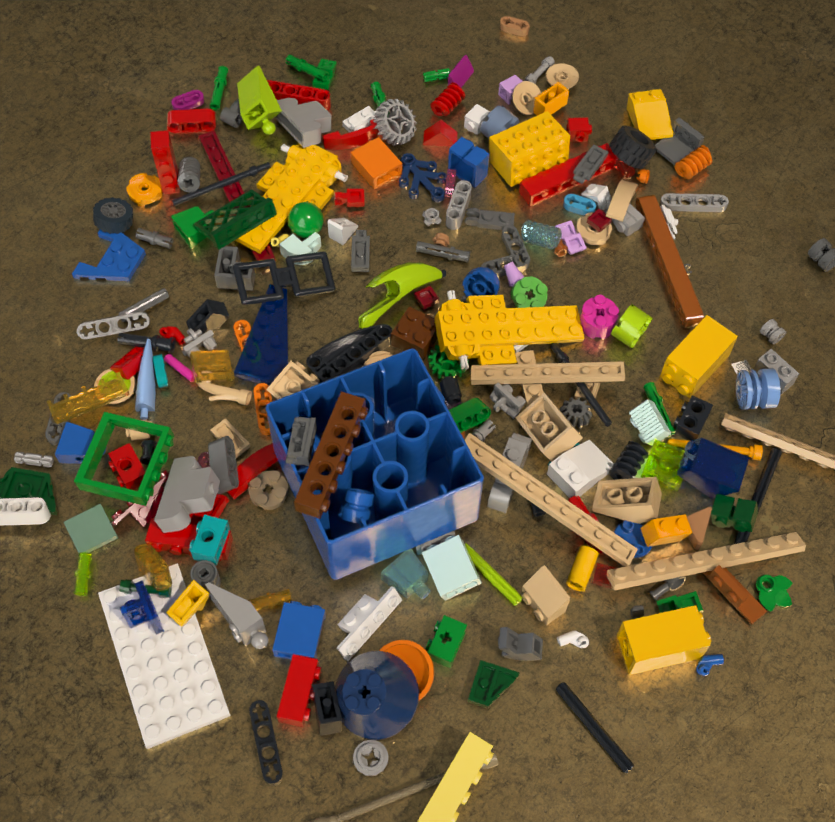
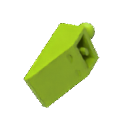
(257, 102)

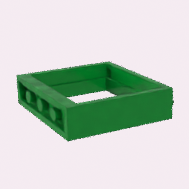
(97, 447)

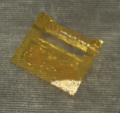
(211, 361)

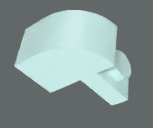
(294, 246)

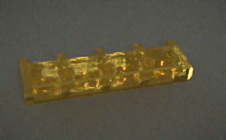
(88, 399)

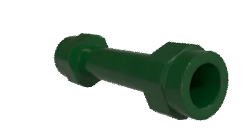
(127, 586)

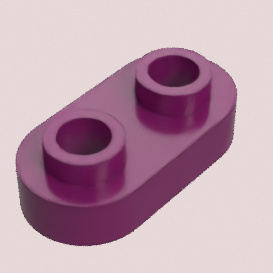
(188, 100)

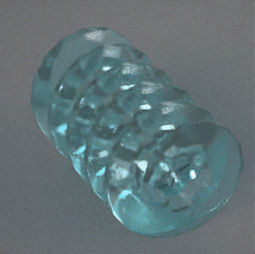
(541, 234)

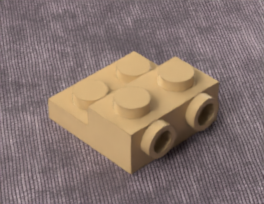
(292, 380)

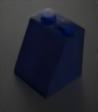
(712, 468)

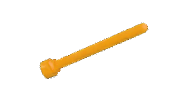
(753, 452)

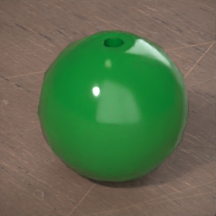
(305, 219)

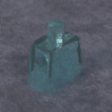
(407, 575)

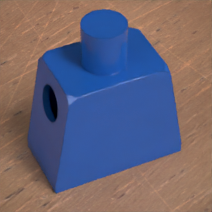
(74, 444)

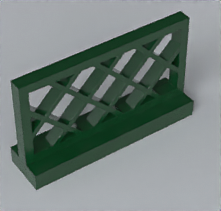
(236, 226)

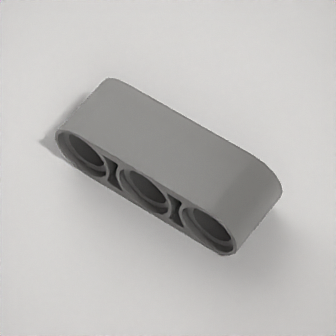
(458, 205)

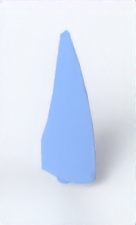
(146, 383)

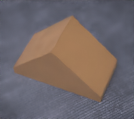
(698, 524)

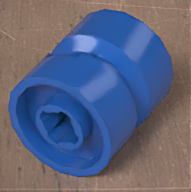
(357, 506)

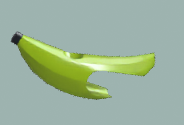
(399, 282)

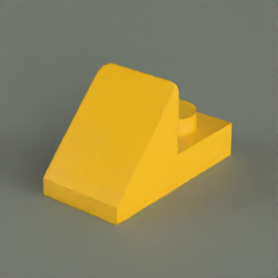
(188, 603)

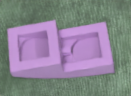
(571, 238)

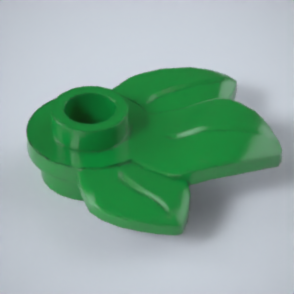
(776, 593)

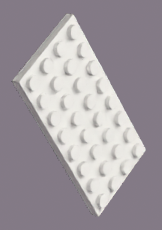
(167, 672)

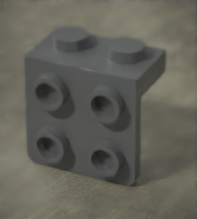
(683, 142)

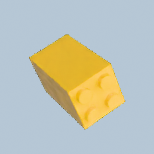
(698, 356)
(663, 639)

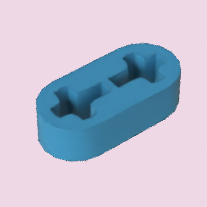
(579, 204)

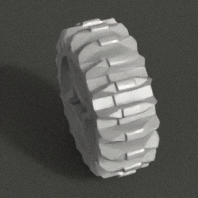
(391, 127)

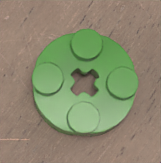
(525, 285)

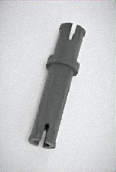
(463, 255)

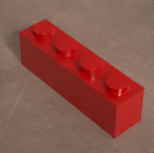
(165, 161)
(179, 541)

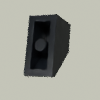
(208, 316)
(327, 708)

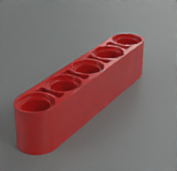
(301, 93)

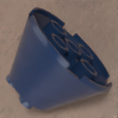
(377, 695)

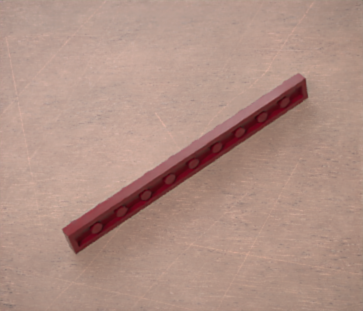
(224, 170)

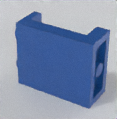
(298, 630)

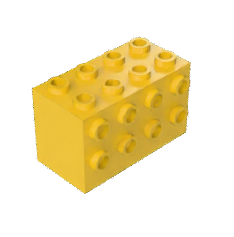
(529, 148)

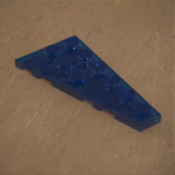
(267, 343)

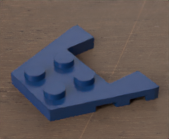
(117, 263)

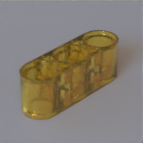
(153, 567)

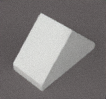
(341, 229)

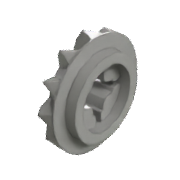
(365, 749)

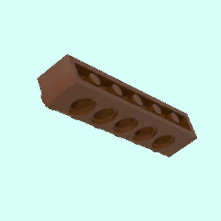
(316, 504)

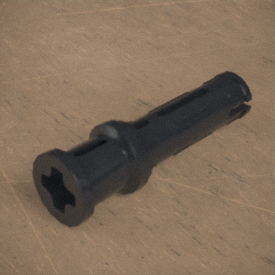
(157, 342)

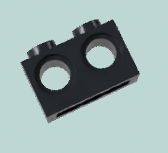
(691, 418)

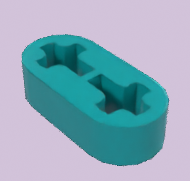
(160, 371)

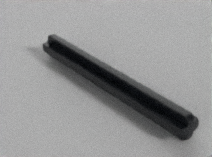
(595, 727)

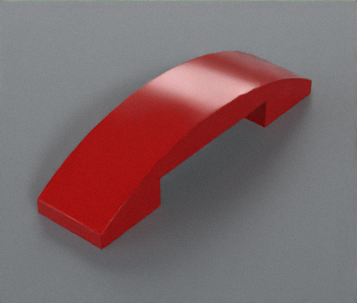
(351, 140)
(253, 467)

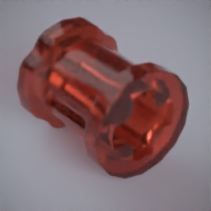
(625, 170)

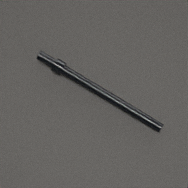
(253, 171)
(562, 357)

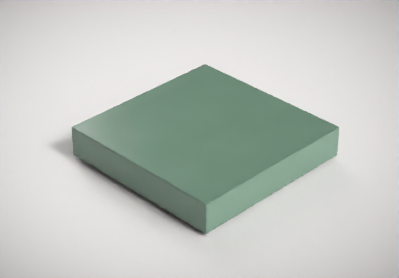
(90, 529)

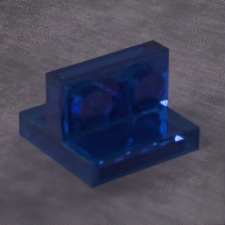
(141, 610)

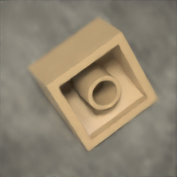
(545, 596)

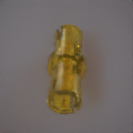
(271, 600)

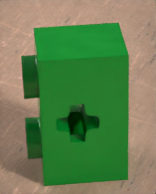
(452, 630)

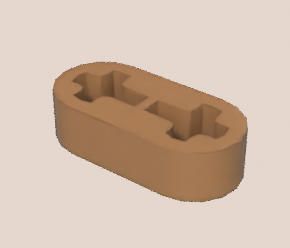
(514, 26)

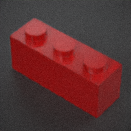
(298, 691)

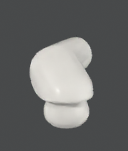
(573, 637)

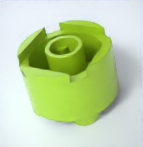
(631, 326)

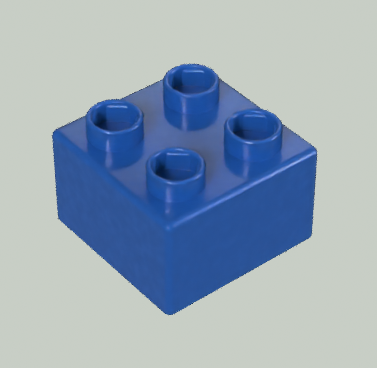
(404, 455)

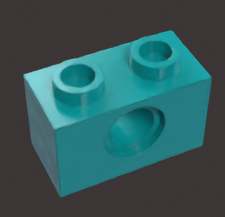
(211, 550)

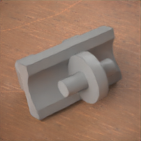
(205, 339)
(504, 400)

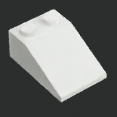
(579, 469)

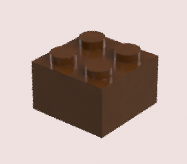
(415, 332)

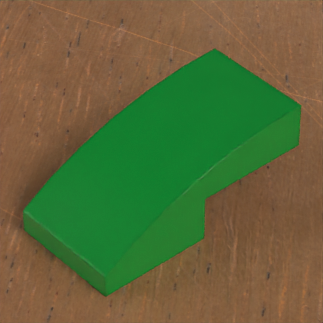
(327, 65)
(674, 602)

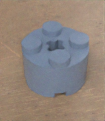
(498, 121)

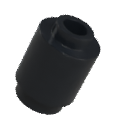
(450, 390)

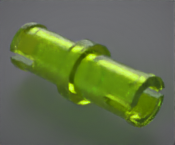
(83, 574)

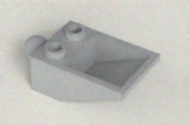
(241, 615)

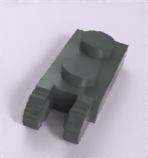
(489, 219)

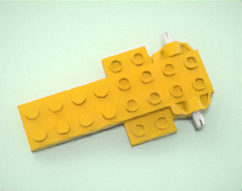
(301, 179)
(489, 329)

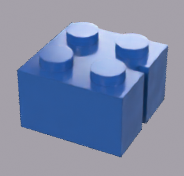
(468, 161)

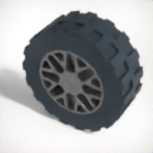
(113, 215)

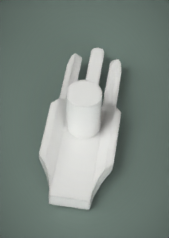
(670, 220)

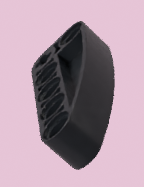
(342, 352)

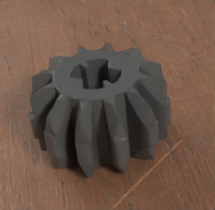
(577, 412)

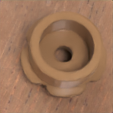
(441, 239)

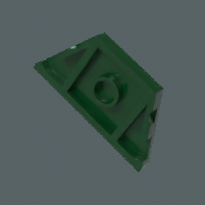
(28, 484)

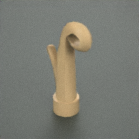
(224, 393)

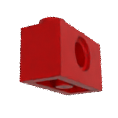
(123, 458)

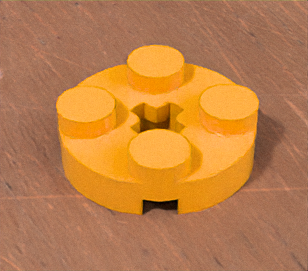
(147, 196)

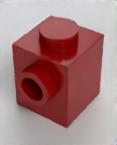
(578, 129)

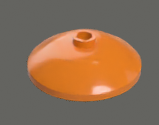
(418, 661)

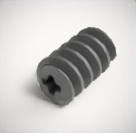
(189, 174)

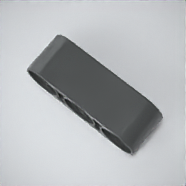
(223, 463)

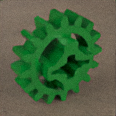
(444, 366)

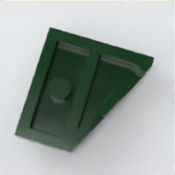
(490, 683)

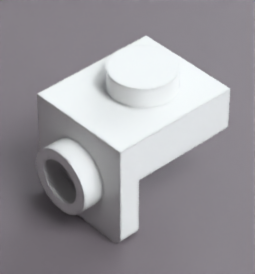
(598, 194)

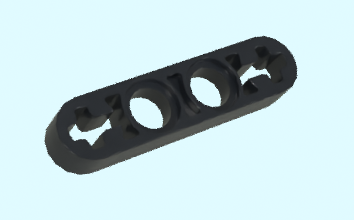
(263, 743)

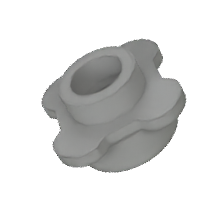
(431, 212)

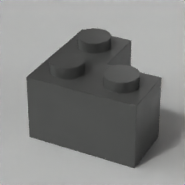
(224, 271)

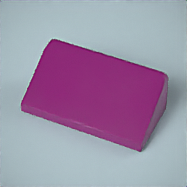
(461, 72)

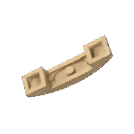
(621, 200)

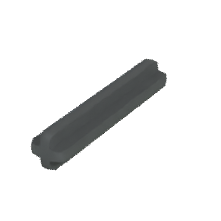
(146, 303)

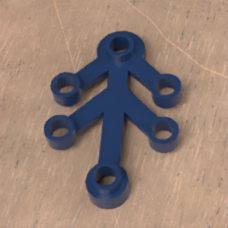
(410, 163)

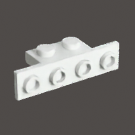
(364, 620)

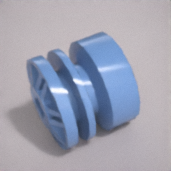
(757, 389)

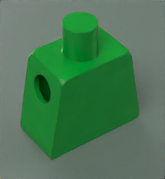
(184, 224)

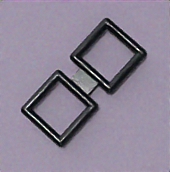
(283, 278)

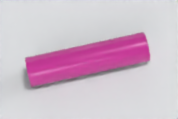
(179, 367)

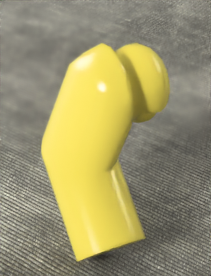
(276, 241)

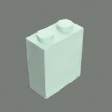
(451, 567)

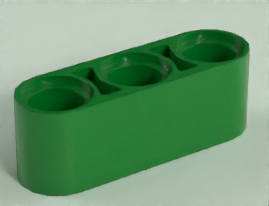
(470, 414)

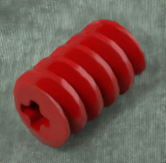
(447, 100)

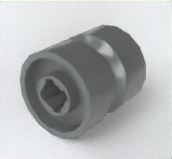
(823, 253)
(205, 572)

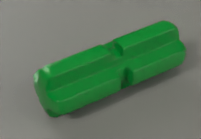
(432, 75)

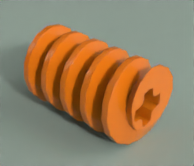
(694, 162)

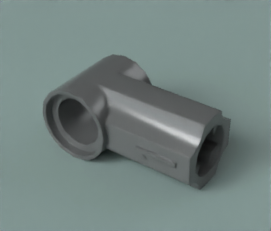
(232, 115)

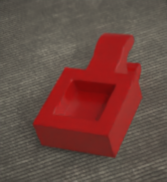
(353, 198)

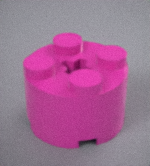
(599, 317)

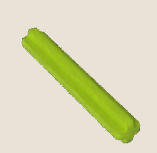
(494, 577)

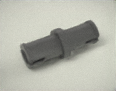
(154, 238)

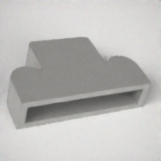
(304, 120)
(517, 452)
(186, 492)

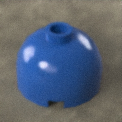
(481, 282)

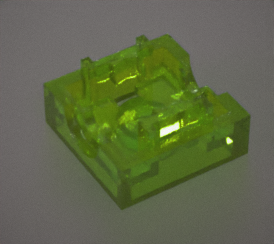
(669, 457)

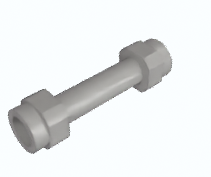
(546, 64)

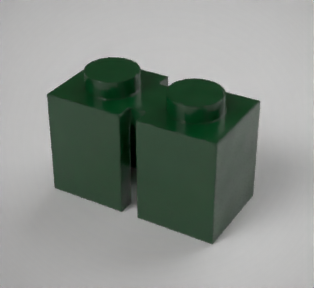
(741, 516)

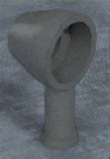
(670, 584)

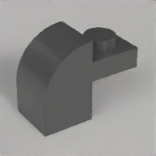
(520, 646)

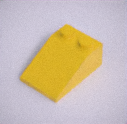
(650, 113)

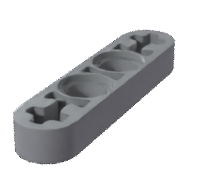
(694, 205)
(114, 328)

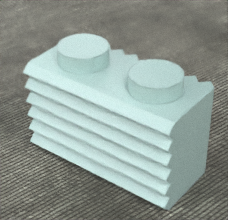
(649, 422)

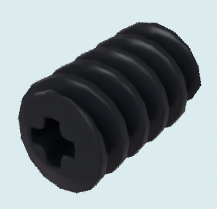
(629, 461)

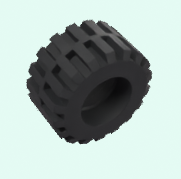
(632, 147)

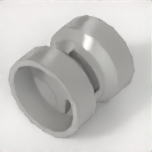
(772, 331)

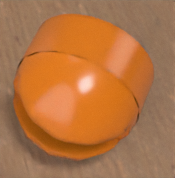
(644, 176)

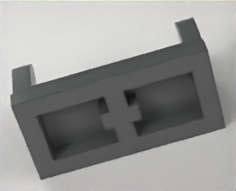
(301, 441)

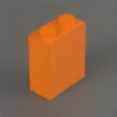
(376, 163)

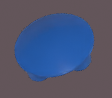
(632, 534)

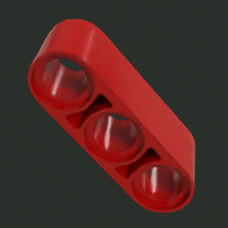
(191, 120)

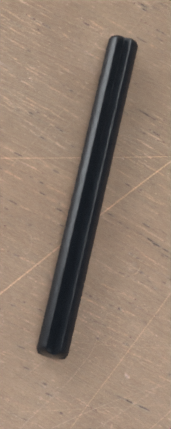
(762, 487)

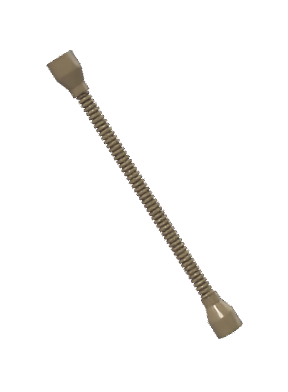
(392, 797)

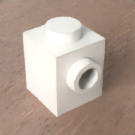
(475, 118)

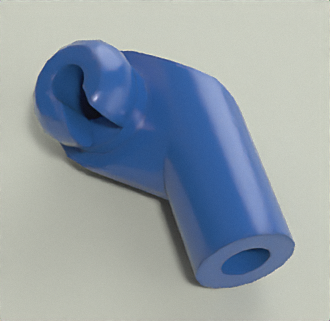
(707, 661)

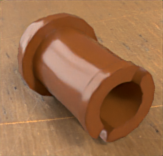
(561, 249)

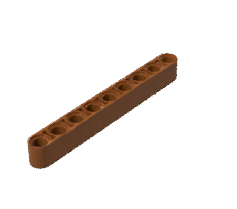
(669, 262)

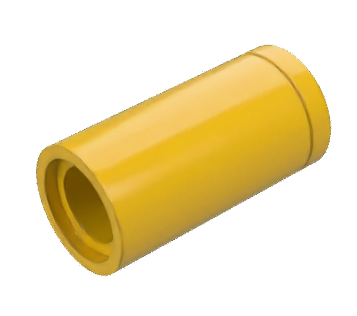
(582, 568)

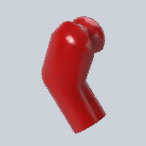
(170, 331)

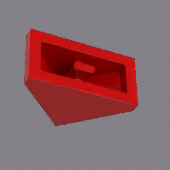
(440, 135)

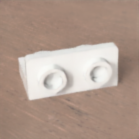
(359, 120)

